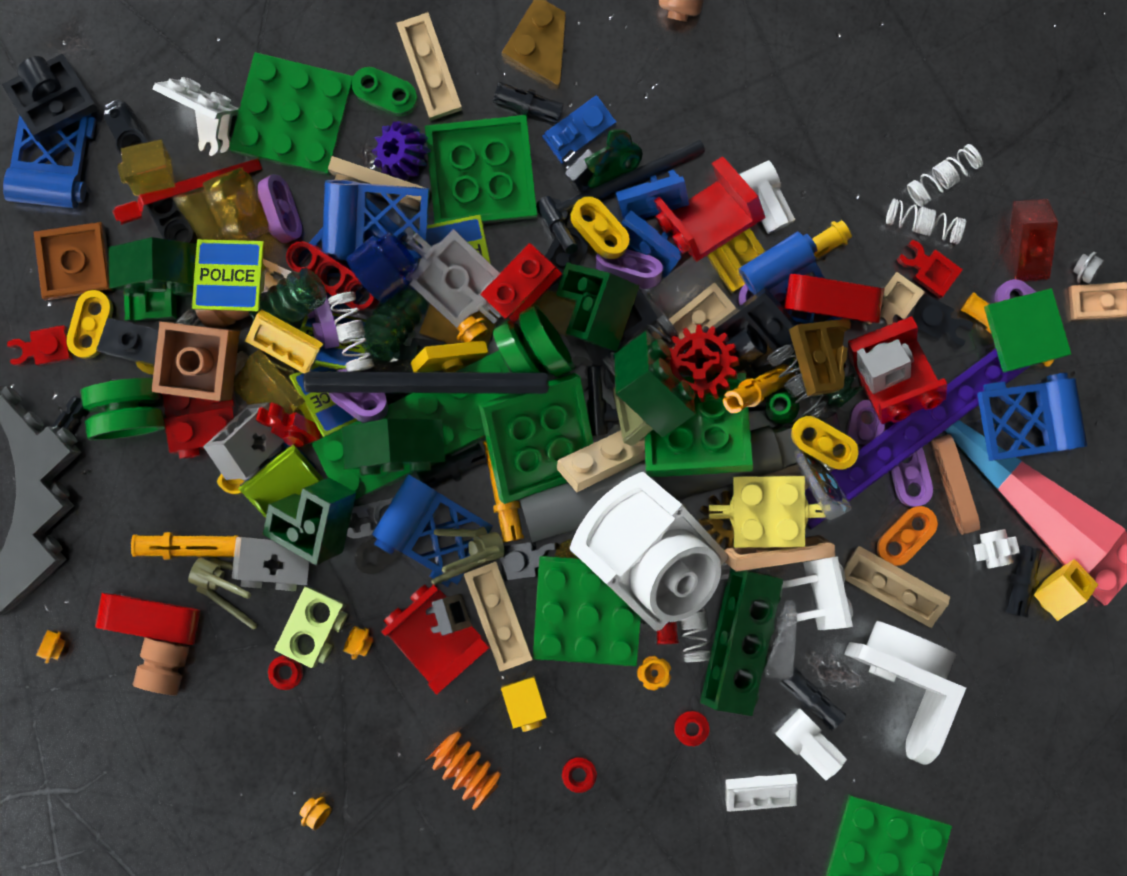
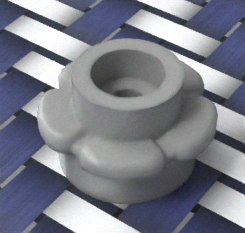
(1088, 267)

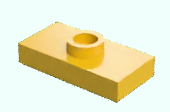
(283, 341)
(449, 356)

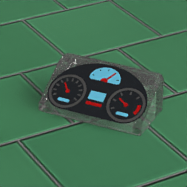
(822, 485)

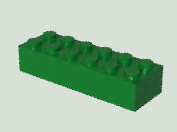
(460, 429)

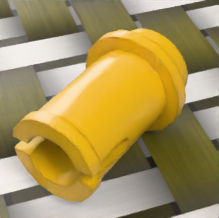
(831, 238)

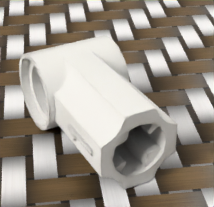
(767, 186)
(805, 739)

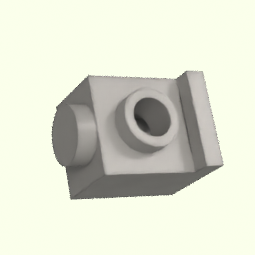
(885, 365)

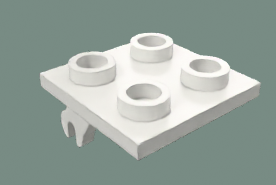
(211, 111)
(827, 583)

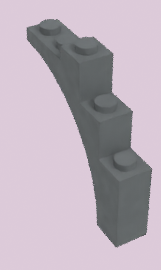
(39, 502)

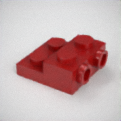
(194, 422)

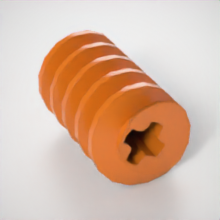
(465, 769)

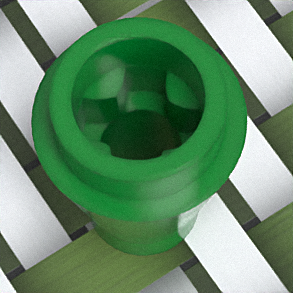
(786, 415)

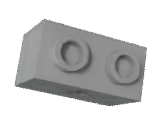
(243, 445)
(249, 562)

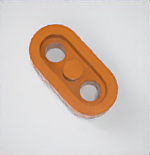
(906, 536)

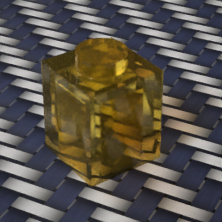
(146, 167)

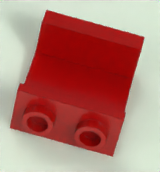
(713, 214)
(521, 283)
(907, 396)
(434, 655)

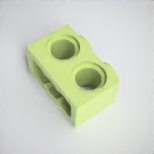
(303, 622)

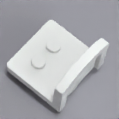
(650, 551)
(924, 664)

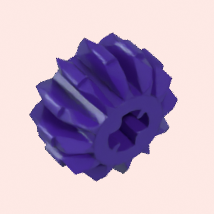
(400, 150)

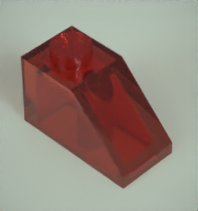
(1032, 239)

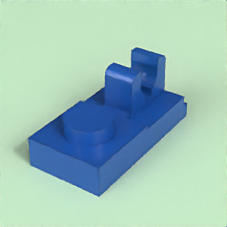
(579, 128)
(641, 197)
(646, 240)

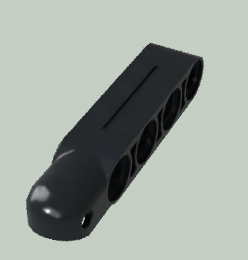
(125, 130)

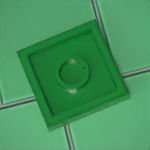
(1027, 330)

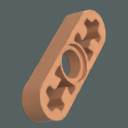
(955, 484)

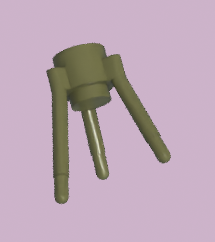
(482, 549)
(209, 576)

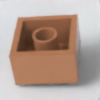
(195, 361)

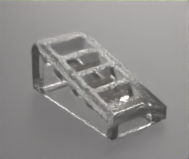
(782, 644)

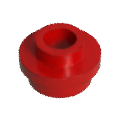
(275, 677)
(681, 723)
(579, 786)

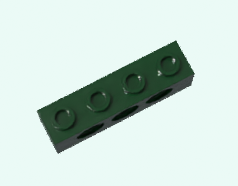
(734, 624)

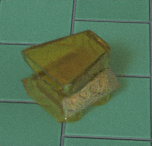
(224, 208)

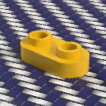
(601, 228)
(87, 324)
(823, 442)

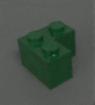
(152, 266)
(600, 306)
(649, 386)
(392, 445)
(314, 522)

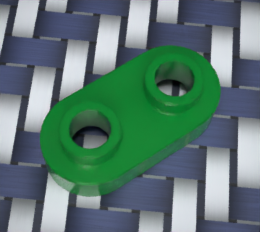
(383, 91)

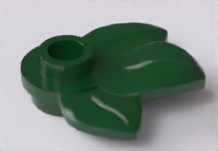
(615, 159)

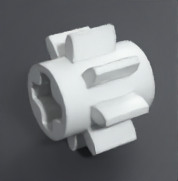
(996, 548)

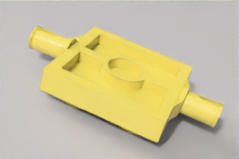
(768, 511)

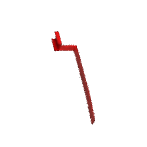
(133, 210)

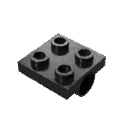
(48, 95)
(757, 331)

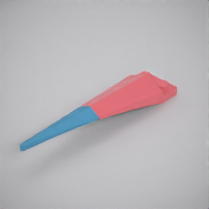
(1056, 516)

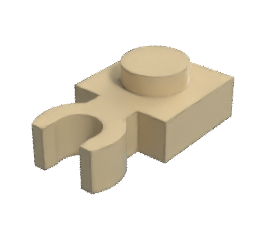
(899, 298)

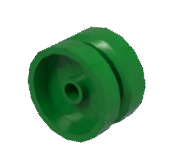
(534, 346)
(121, 409)

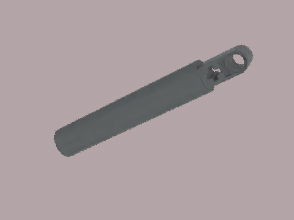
(564, 509)

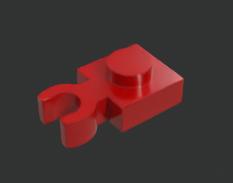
(934, 271)
(46, 347)
(290, 427)

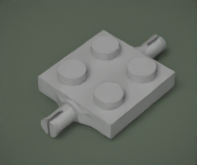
(453, 277)

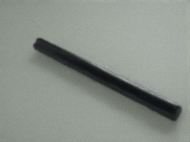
(426, 382)

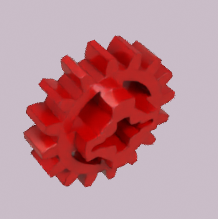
(714, 363)

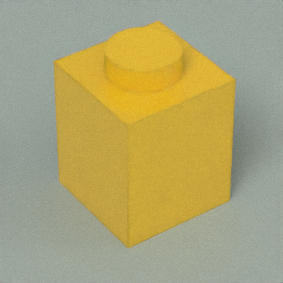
(1066, 590)
(524, 704)

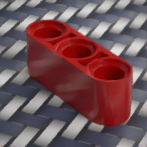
(321, 265)
(834, 298)
(147, 618)

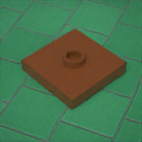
(72, 260)

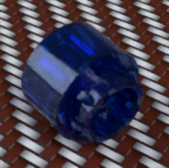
(382, 266)

